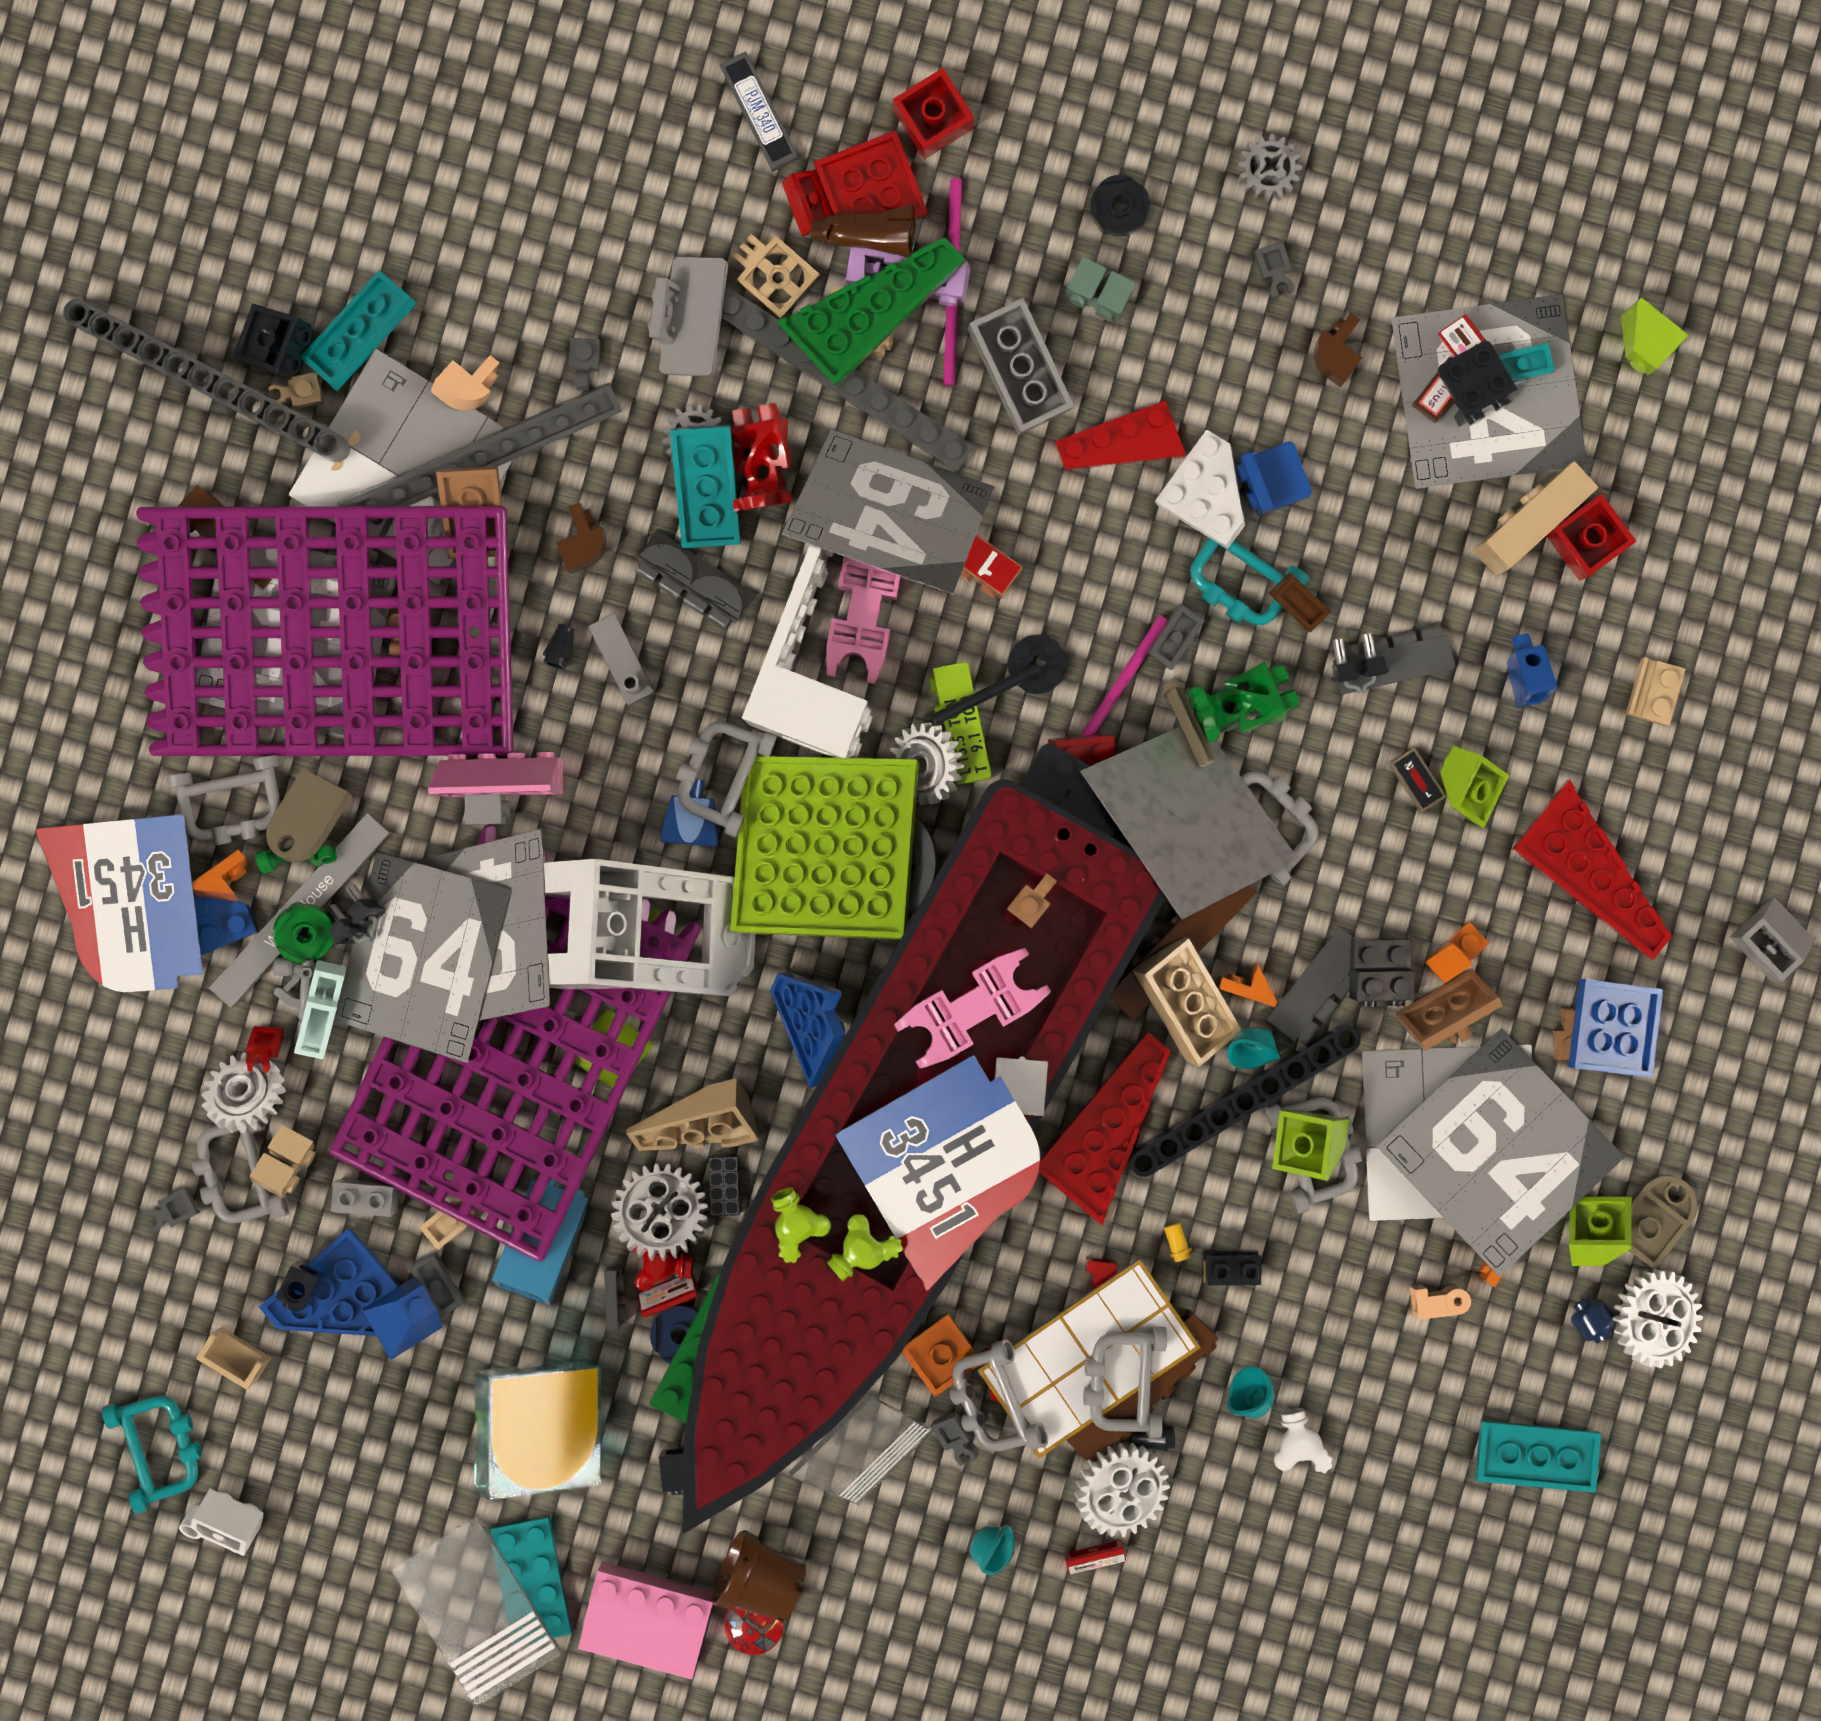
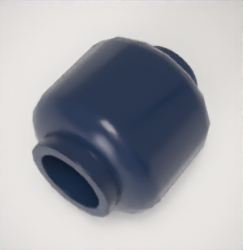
(1593, 1319)

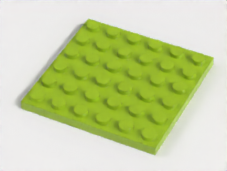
(825, 847)

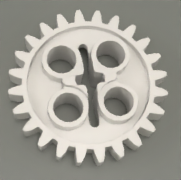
(680, 1227)
(1668, 1298)
(1121, 1489)

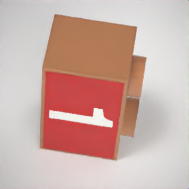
(990, 568)

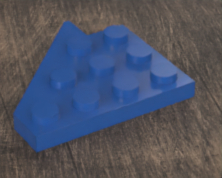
(349, 1284)

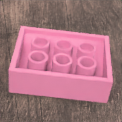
(498, 776)
(646, 1620)

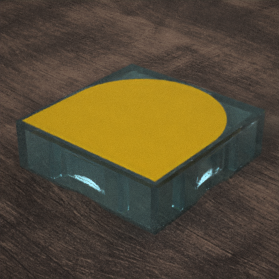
(537, 1428)

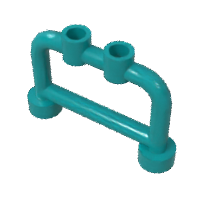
(1237, 609)
(188, 1452)

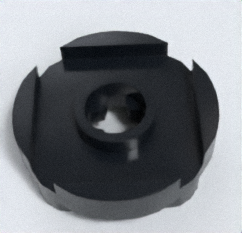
(1129, 192)
(1048, 651)

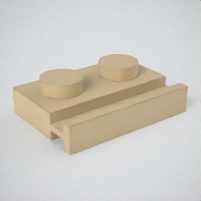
(1655, 691)

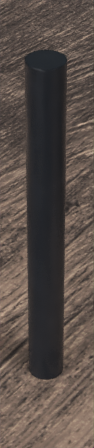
(986, 694)

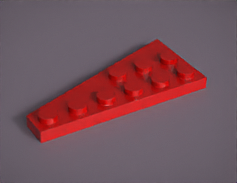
(1583, 862)

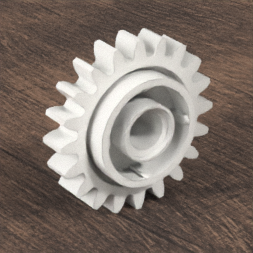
(931, 745)
(230, 1109)

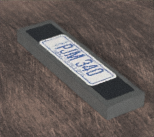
(758, 111)

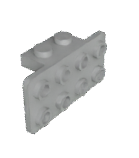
(689, 315)

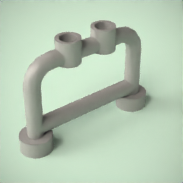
(688, 773)
(1297, 809)
(222, 835)
(214, 1191)
(1306, 1194)
(1001, 1354)
(1095, 1368)

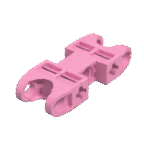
(862, 617)
(972, 1008)

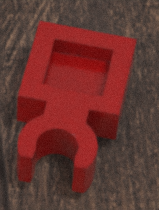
(262, 1044)

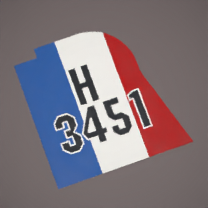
(128, 899)
(945, 1163)

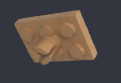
(469, 488)
(1449, 1011)

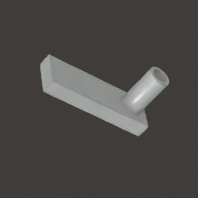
(621, 659)

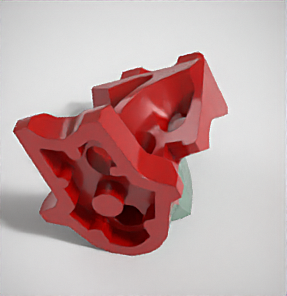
(769, 448)

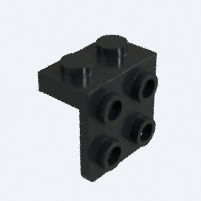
(1477, 383)

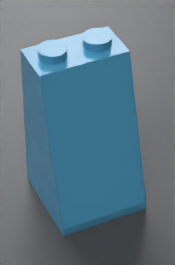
(541, 1279)

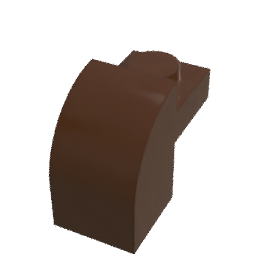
(1332, 356)
(587, 547)

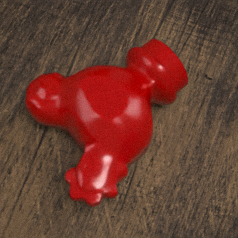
(659, 1271)

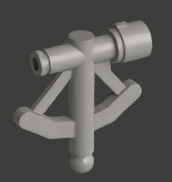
(298, 971)

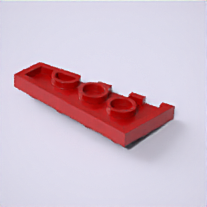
(1127, 439)

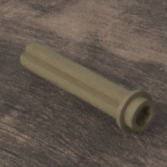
(1186, 717)

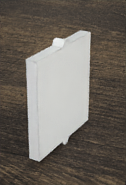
(1025, 1082)

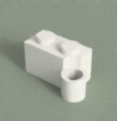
(223, 1521)

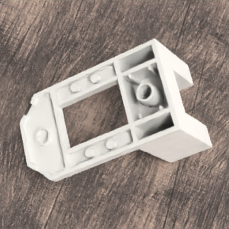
(797, 705)
(608, 928)

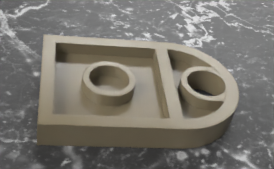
(306, 816)
(1658, 1220)

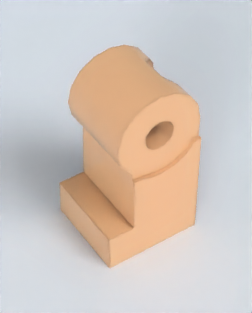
(1435, 1304)

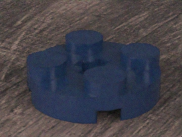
(668, 1322)

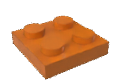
(936, 1352)

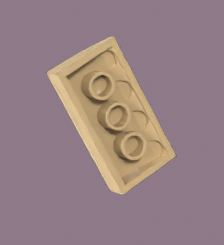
(1187, 1001)

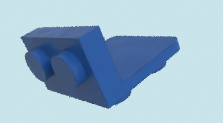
(1273, 478)

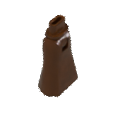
(884, 231)

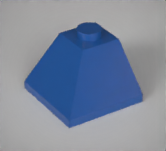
(403, 1317)

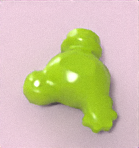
(795, 1223)
(862, 1249)

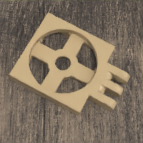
(757, 258)

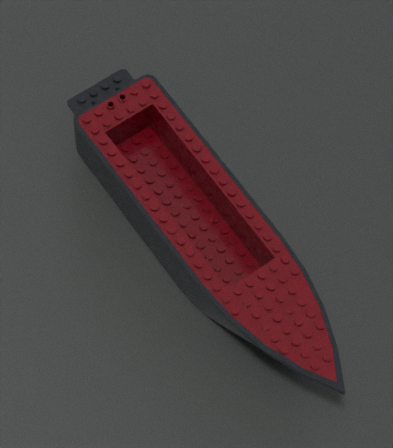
(792, 1340)

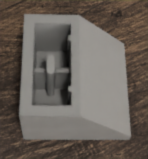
(1774, 940)

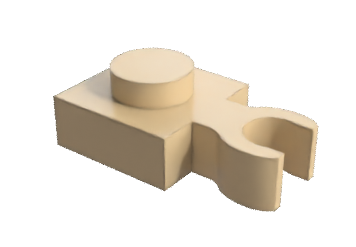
(302, 391)

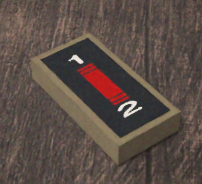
(1417, 780)

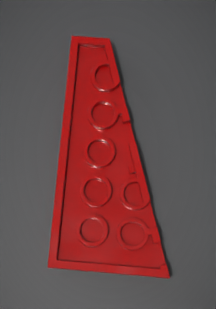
(1099, 1140)

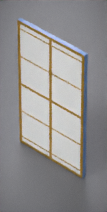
(1051, 1359)

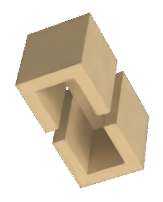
(277, 1176)

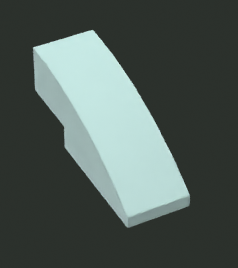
(320, 1009)

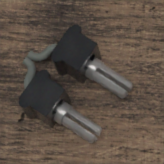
(1346, 671)
(363, 912)

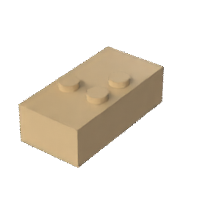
(1536, 517)

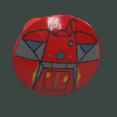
(751, 1632)

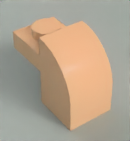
(464, 390)

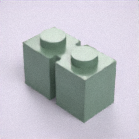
(1086, 283)

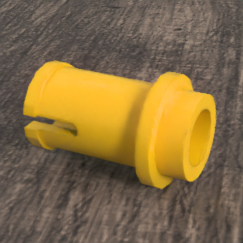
(1177, 1242)

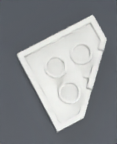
(1206, 491)

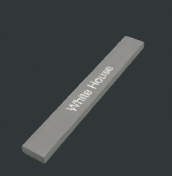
(316, 890)

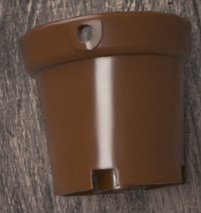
(758, 1579)

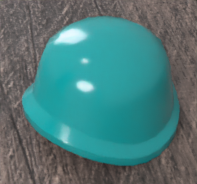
(1252, 1048)
(1250, 1393)
(992, 1548)

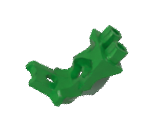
(1261, 698)

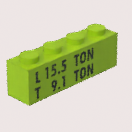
(952, 685)

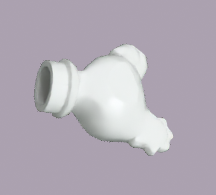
(1300, 1443)

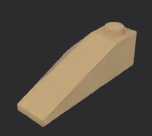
(710, 1115)

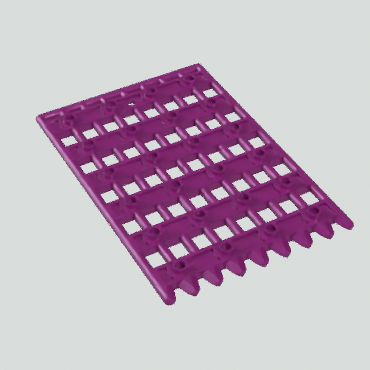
(356, 634)
(526, 1081)

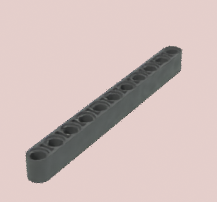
(194, 374)

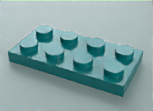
(358, 330)
(705, 486)
(1538, 1456)
(534, 1560)

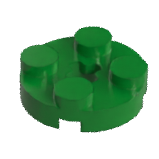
(306, 948)

